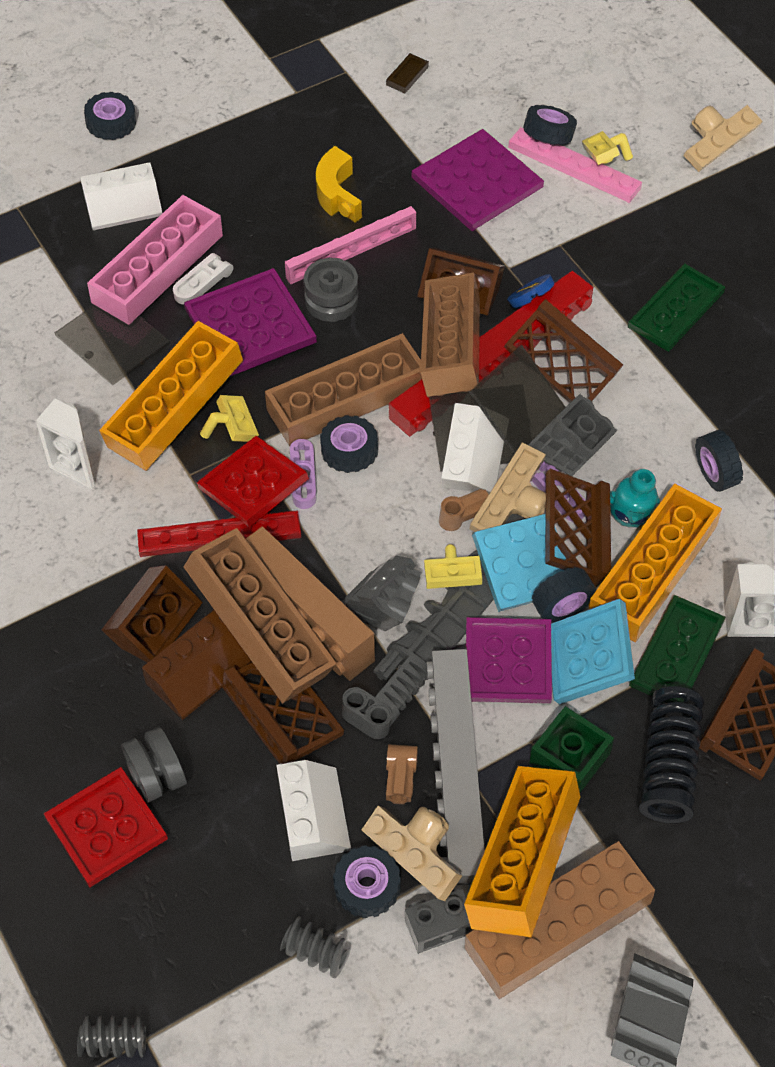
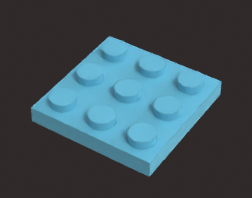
(515, 560)
(591, 652)

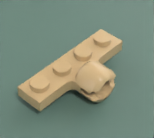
(719, 134)
(513, 492)
(415, 847)

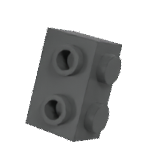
(437, 921)

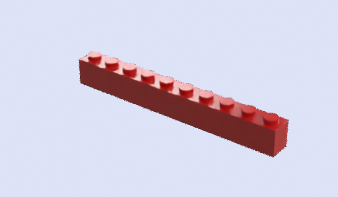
(569, 295)

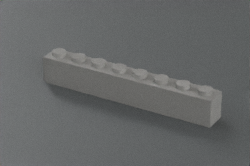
(457, 761)

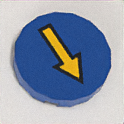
(525, 293)

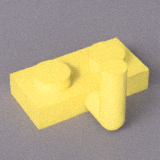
(604, 149)
(235, 416)
(452, 570)

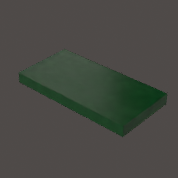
(676, 307)
(678, 648)

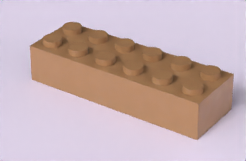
(450, 335)
(343, 388)
(259, 615)
(333, 623)
(573, 914)

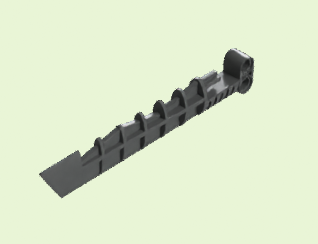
(438, 632)

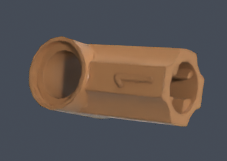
(462, 509)
(400, 768)

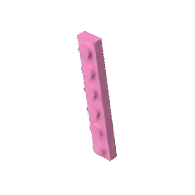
(576, 165)
(354, 242)

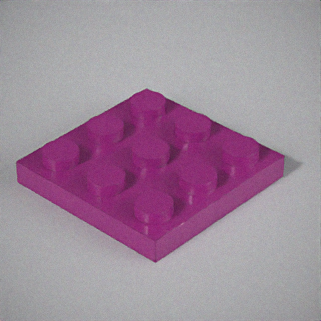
(509, 660)

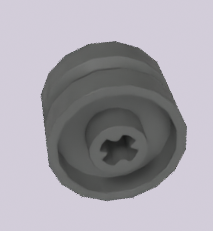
(331, 289)
(157, 762)

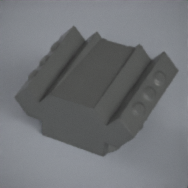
(573, 436)
(385, 593)
(651, 1015)

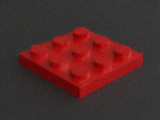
(252, 481)
(105, 826)

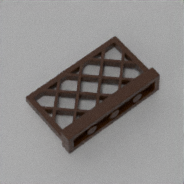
(572, 337)
(596, 529)
(730, 708)
(266, 726)

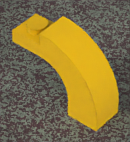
(330, 173)

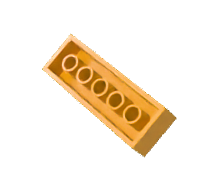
(171, 395)
(658, 557)
(523, 851)

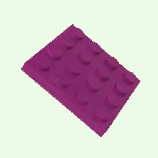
(477, 179)
(257, 316)

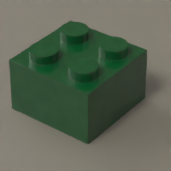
(572, 745)

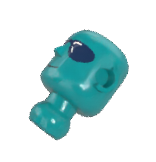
(634, 499)

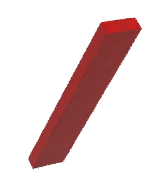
(195, 535)

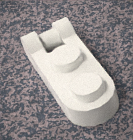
(201, 278)

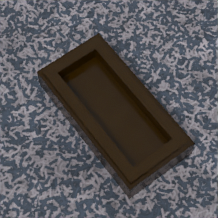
(407, 73)

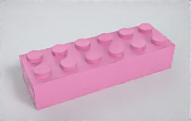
(155, 259)

